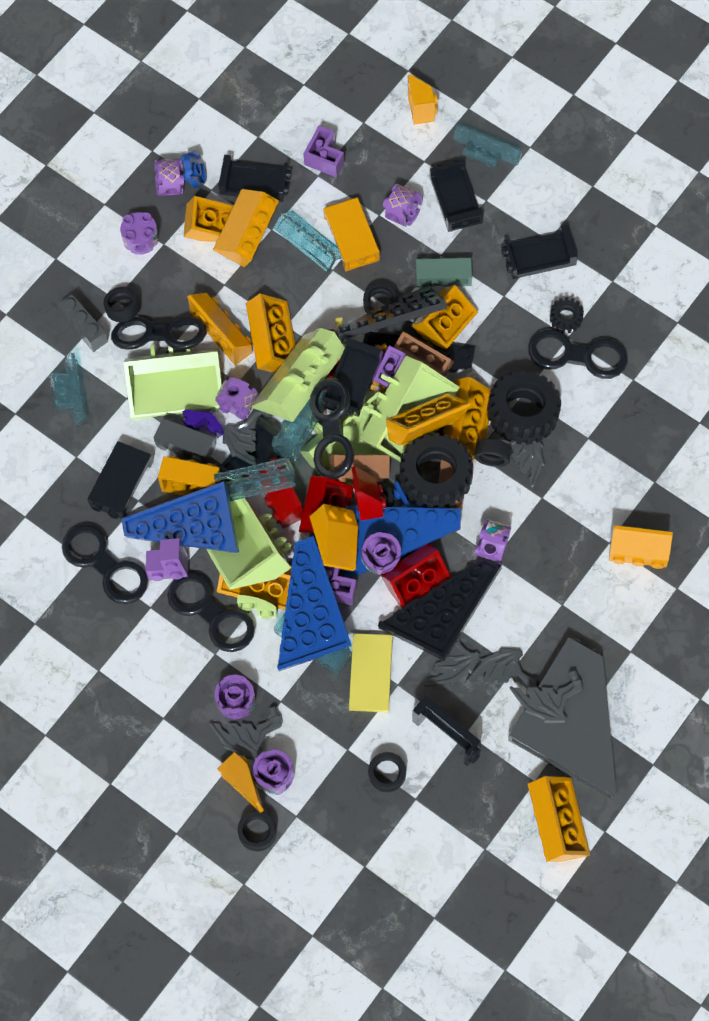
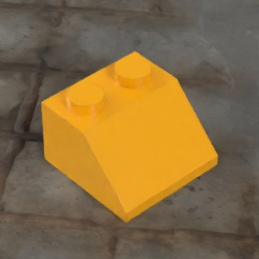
(421, 101)

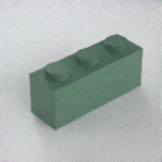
(443, 272)

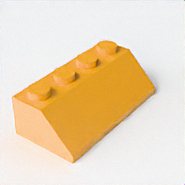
(245, 226)
(220, 328)
(270, 331)
(425, 418)
(475, 421)
(272, 591)
(558, 819)

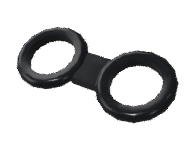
(159, 332)
(577, 354)
(332, 428)
(104, 564)
(211, 613)

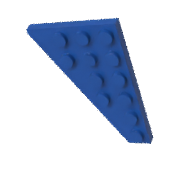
(197, 519)
(408, 525)
(312, 616)

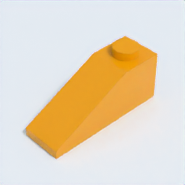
(240, 777)

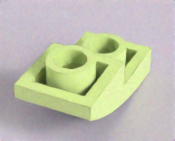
(264, 608)

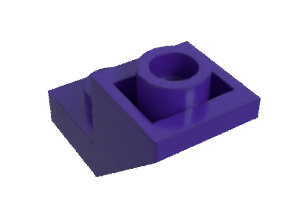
(199, 419)

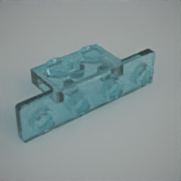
(486, 148)
(67, 391)

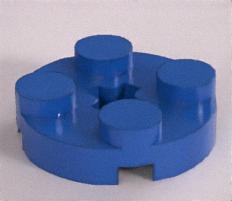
(194, 171)

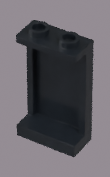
(253, 177)
(455, 196)
(540, 254)
(357, 371)
(264, 451)
(119, 480)
(428, 709)

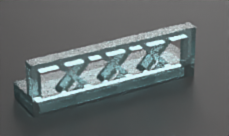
(308, 240)
(257, 482)

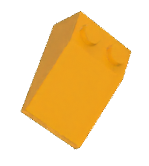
(205, 219)
(336, 536)

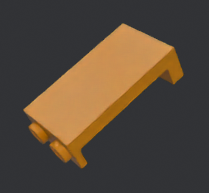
(351, 234)

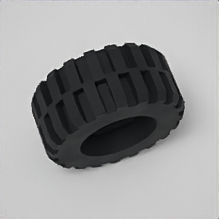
(526, 386)
(436, 493)

